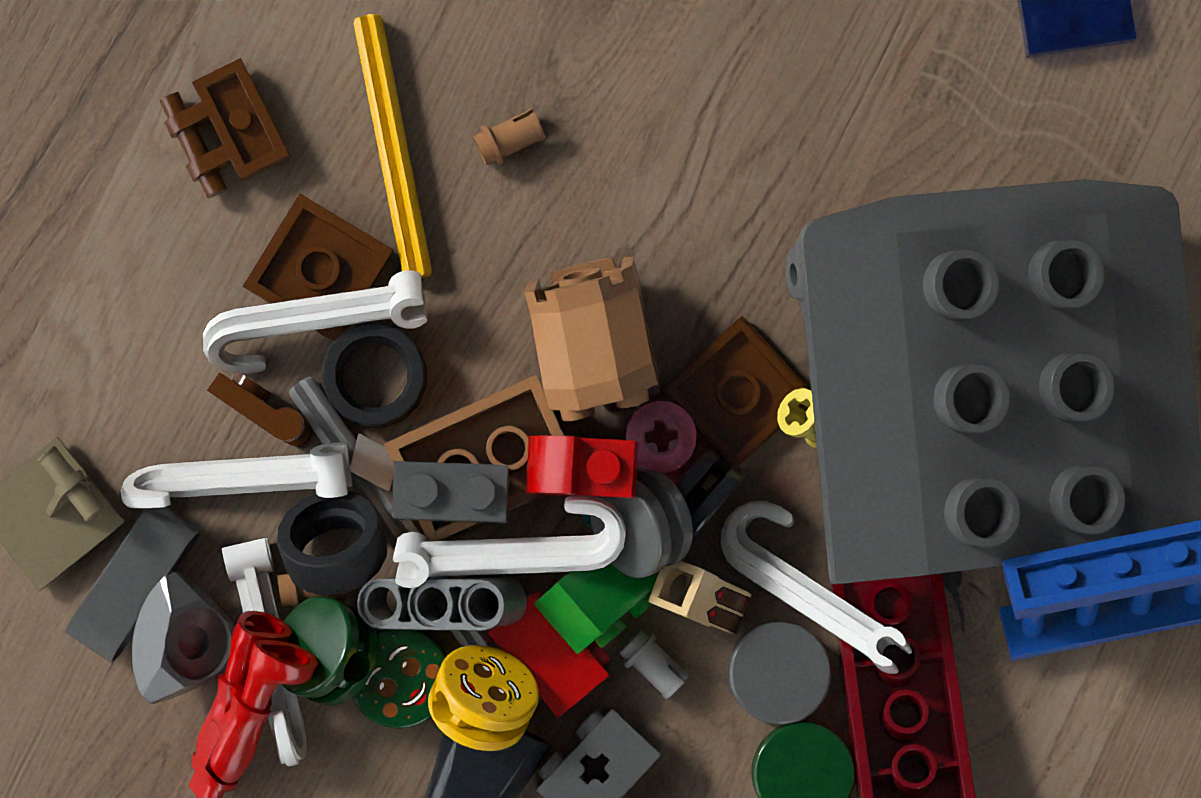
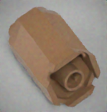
(592, 337)

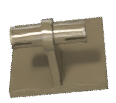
(53, 514)

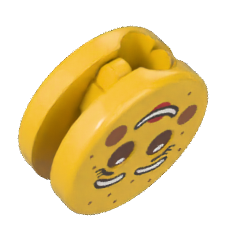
(483, 698)

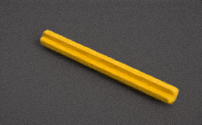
(392, 144)

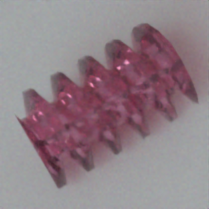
(674, 422)

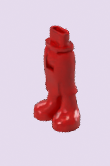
(232, 730)

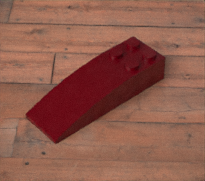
(907, 724)

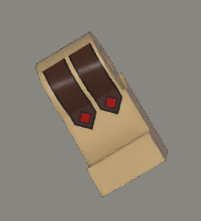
(704, 598)

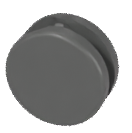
(655, 523)
(779, 673)

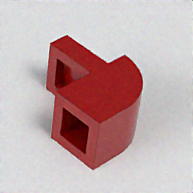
(581, 467)

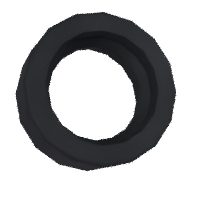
(333, 374)
(333, 572)

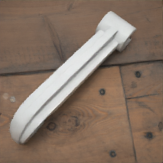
(399, 301)
(322, 470)
(426, 558)
(250, 568)
(801, 591)

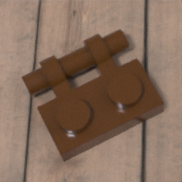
(240, 121)

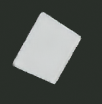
(372, 462)

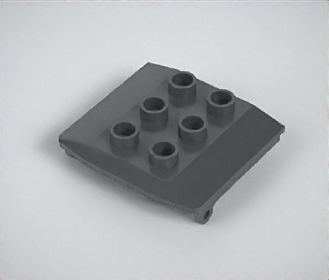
(997, 374)

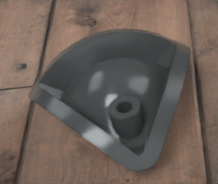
(179, 639)

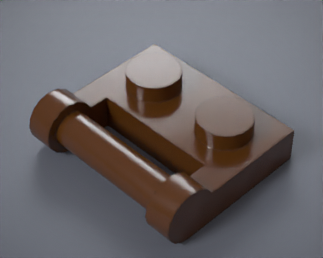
(250, 401)

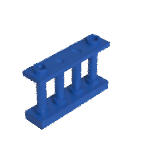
(1102, 591)

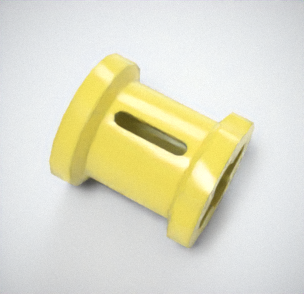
(795, 420)

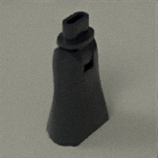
(485, 774)

